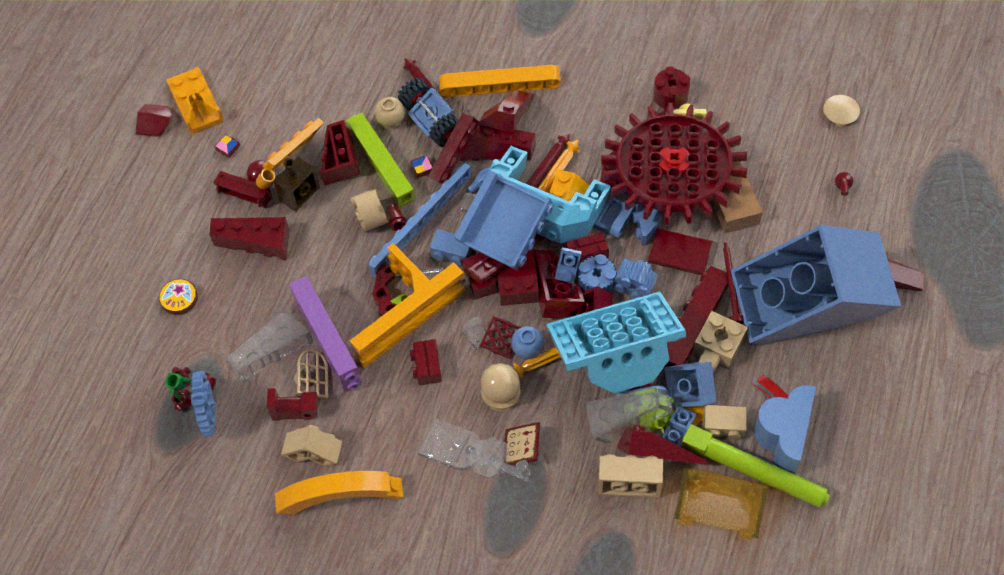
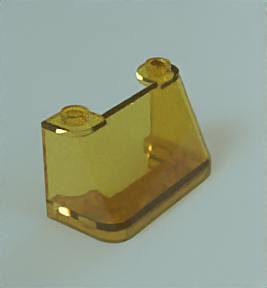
(721, 502)

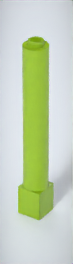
(703, 444)

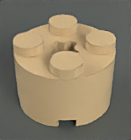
(369, 210)

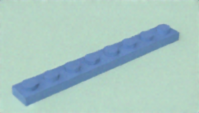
(423, 216)

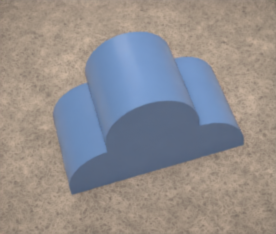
(784, 426)

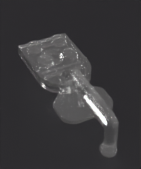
(465, 450)

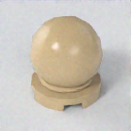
(500, 387)

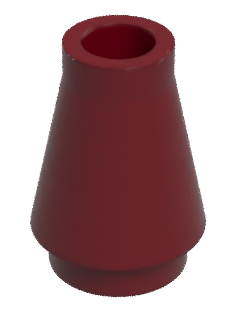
(395, 218)

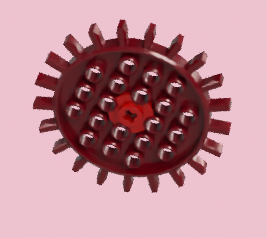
(674, 162)

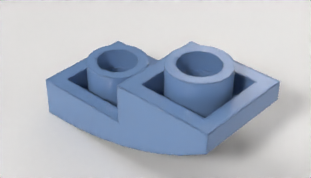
(678, 425)

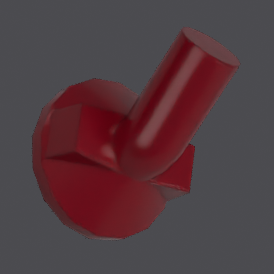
(844, 181)

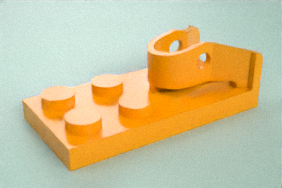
(195, 100)

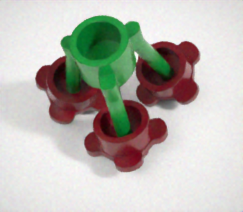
(179, 380)

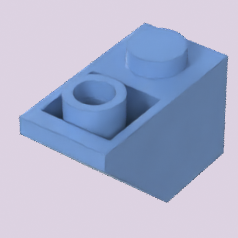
(646, 228)
(567, 265)

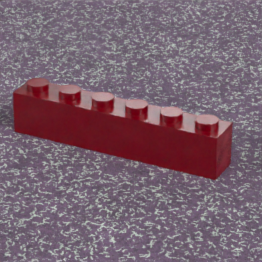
(696, 312)

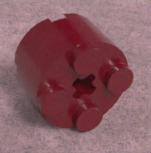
(671, 87)

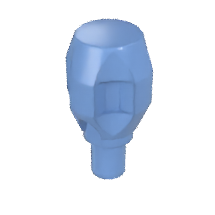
(479, 180)

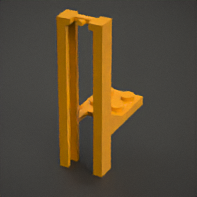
(412, 312)

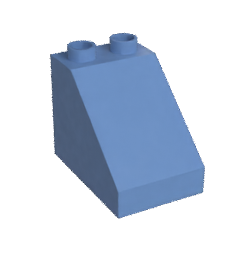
(815, 284)

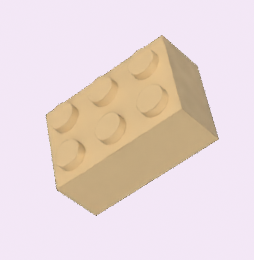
(630, 476)

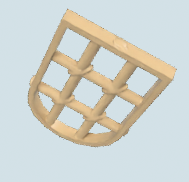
(317, 367)

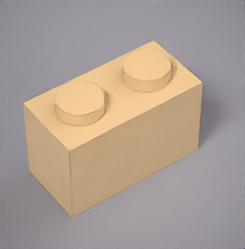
(725, 421)

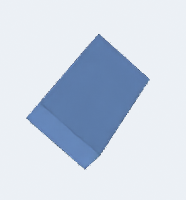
(609, 215)

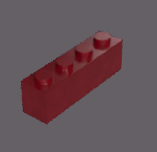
(494, 143)

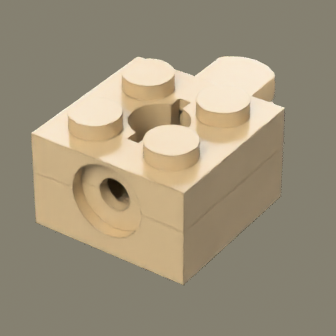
(719, 340)

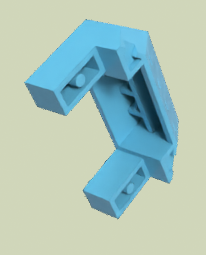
(567, 219)

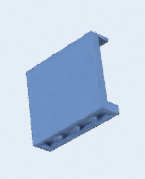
(503, 221)

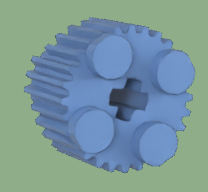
(596, 272)
(635, 278)

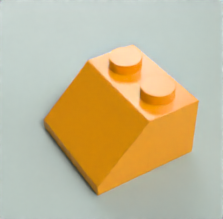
(567, 184)

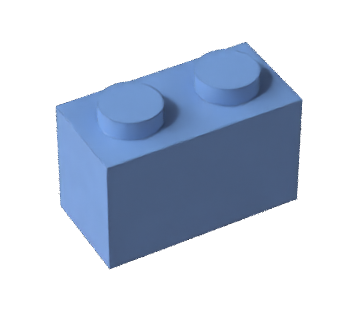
(448, 249)

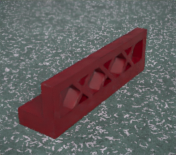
(454, 148)

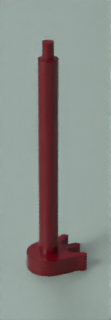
(733, 295)

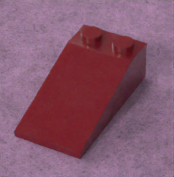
(519, 285)

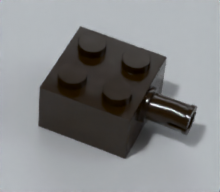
(296, 183)

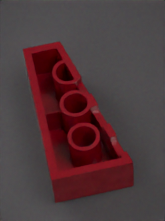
(256, 235)

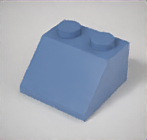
(691, 384)

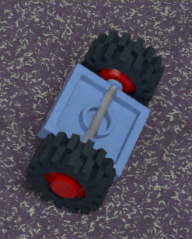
(428, 110)

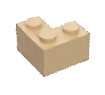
(312, 445)

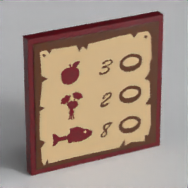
(522, 443)

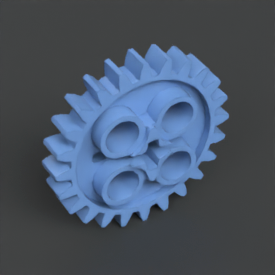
(203, 404)

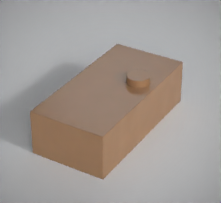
(743, 207)

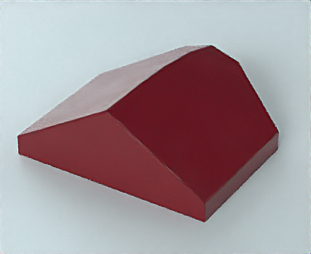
(152, 120)

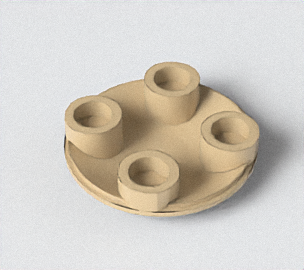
(841, 110)

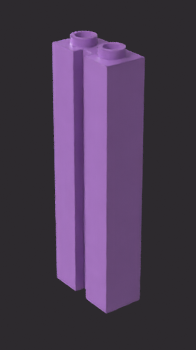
(325, 334)

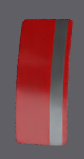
(769, 388)

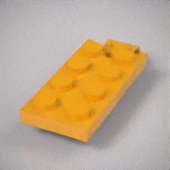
(286, 151)

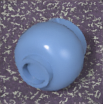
(527, 342)

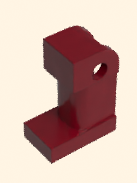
(297, 407)

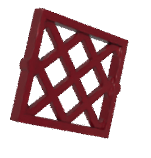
(507, 324)

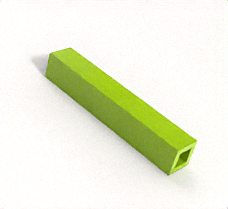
(380, 159)

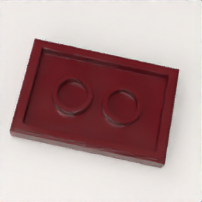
(680, 251)

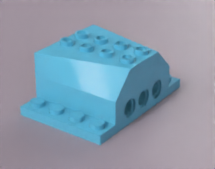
(619, 343)

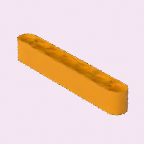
(499, 81)

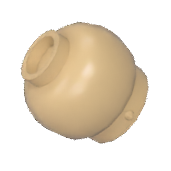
(389, 112)

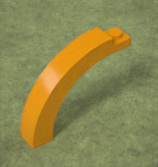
(337, 486)

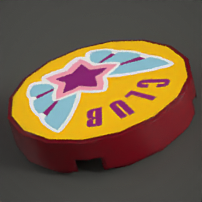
(178, 296)

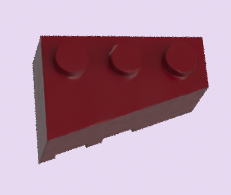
(339, 154)

